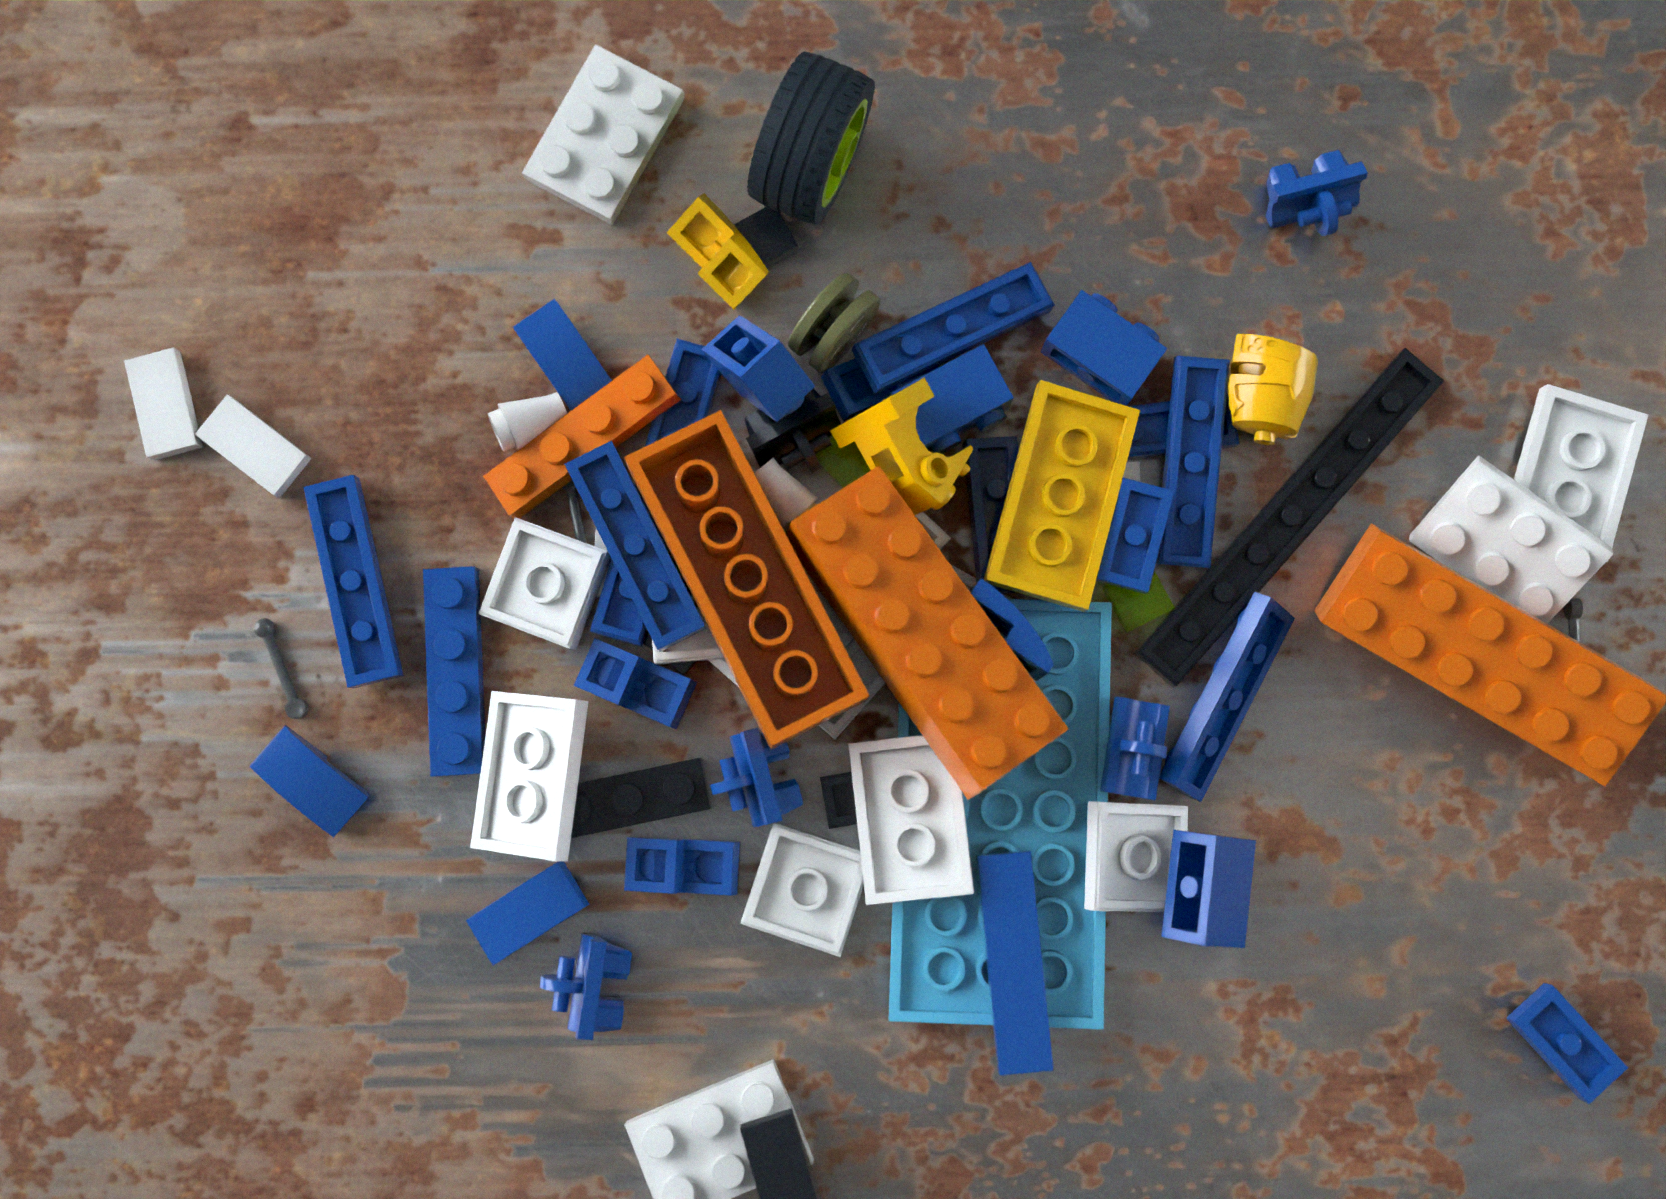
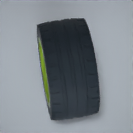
(810, 137)

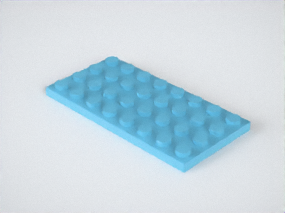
(1036, 808)

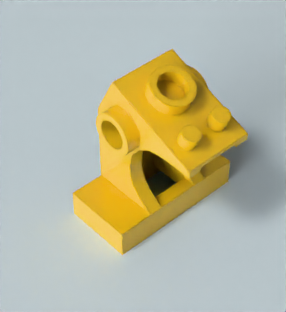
(890, 440)

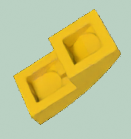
(720, 249)

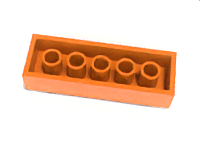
(746, 579)
(924, 632)
(1490, 655)

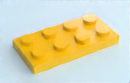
(1062, 496)

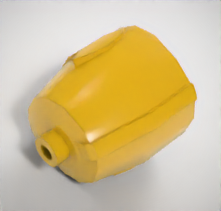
(1270, 387)

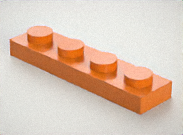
(606, 416)

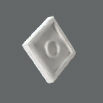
(545, 583)
(1129, 855)
(805, 890)

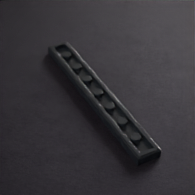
(1288, 517)

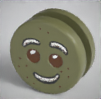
(834, 321)

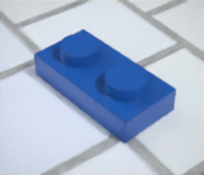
(1135, 536)
(1567, 1043)

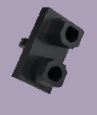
(794, 436)

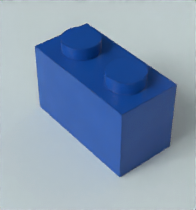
(1103, 347)
(759, 368)
(966, 396)
(1208, 889)

